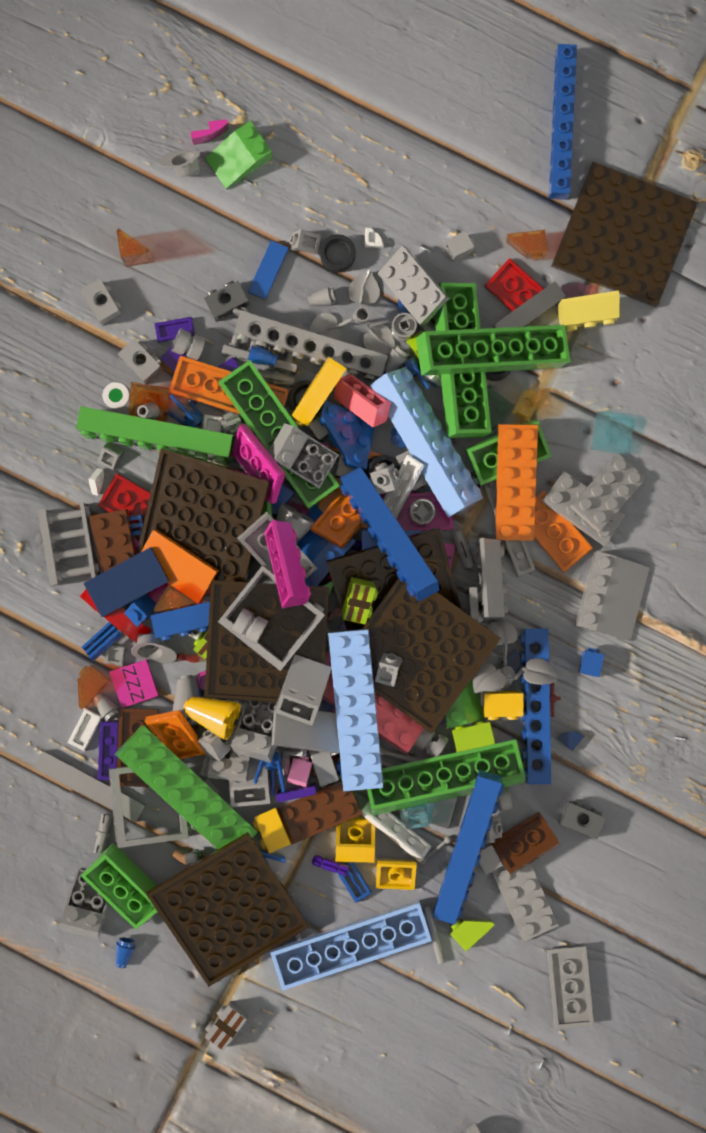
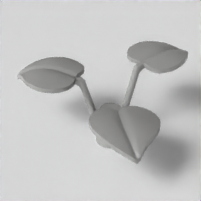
(365, 291)
(489, 679)

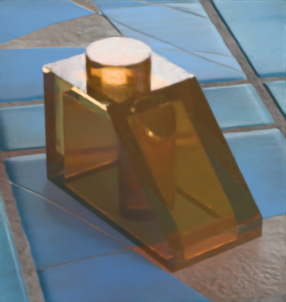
(529, 244)
(90, 684)

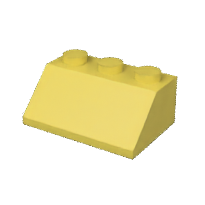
(589, 310)

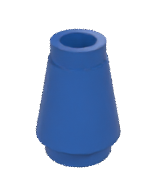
(261, 356)
(124, 950)

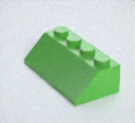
(483, 455)
(465, 709)
(121, 885)

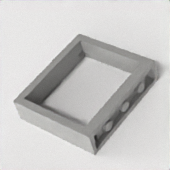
(260, 648)
(118, 816)

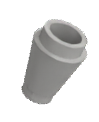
(323, 297)
(396, 359)
(149, 411)
(106, 707)

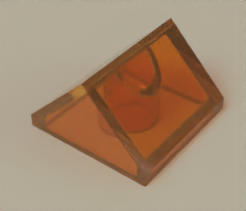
(132, 251)
(144, 393)
(172, 600)

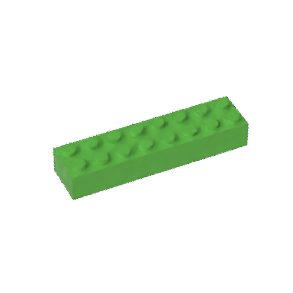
(492, 349)
(466, 393)
(266, 418)
(154, 434)
(445, 777)
(182, 789)

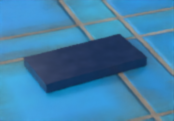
(126, 582)

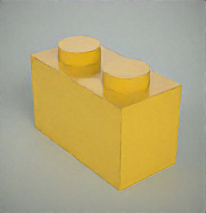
(502, 704)
(272, 830)

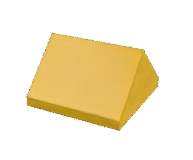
(396, 873)

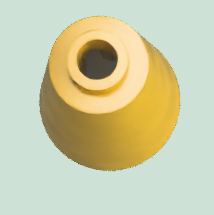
(213, 714)

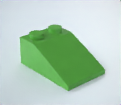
(239, 155)

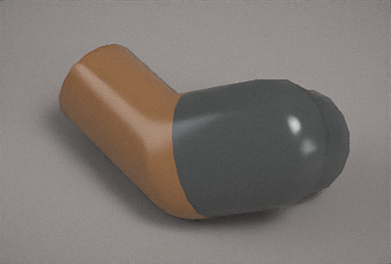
(188, 858)

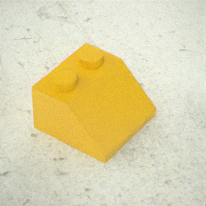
(355, 841)

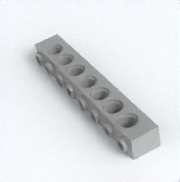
(246, 320)

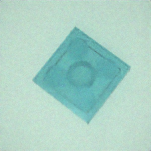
(612, 433)

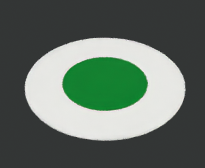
(115, 395)

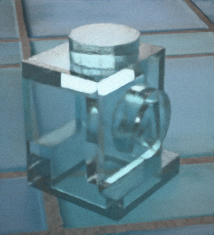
(412, 821)

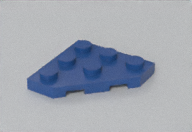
(348, 434)

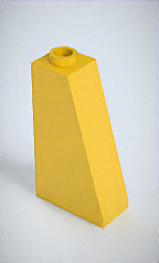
(318, 392)

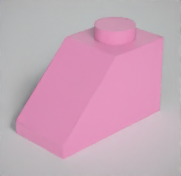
(300, 771)

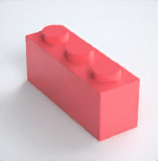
(362, 400)

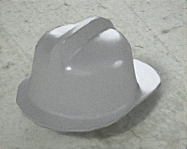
(183, 162)
(153, 649)

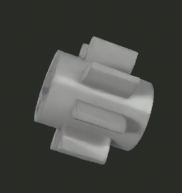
(230, 424)

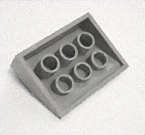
(490, 578)
(612, 596)

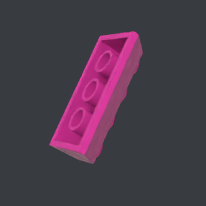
(286, 564)

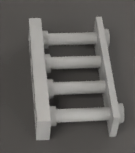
(234, 350)
(53, 556)

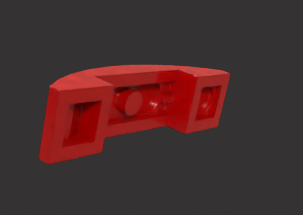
(119, 620)

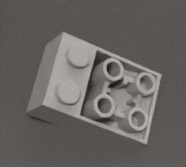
(302, 455)
(303, 690)
(255, 730)
(247, 792)
(84, 910)

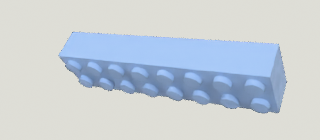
(427, 441)
(356, 709)
(350, 945)

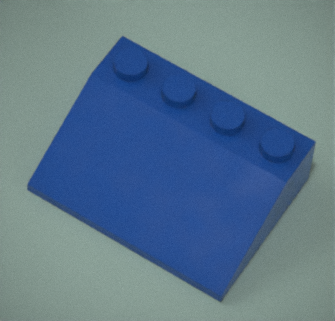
(320, 550)

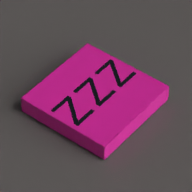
(134, 683)

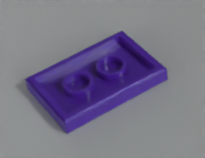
(296, 792)

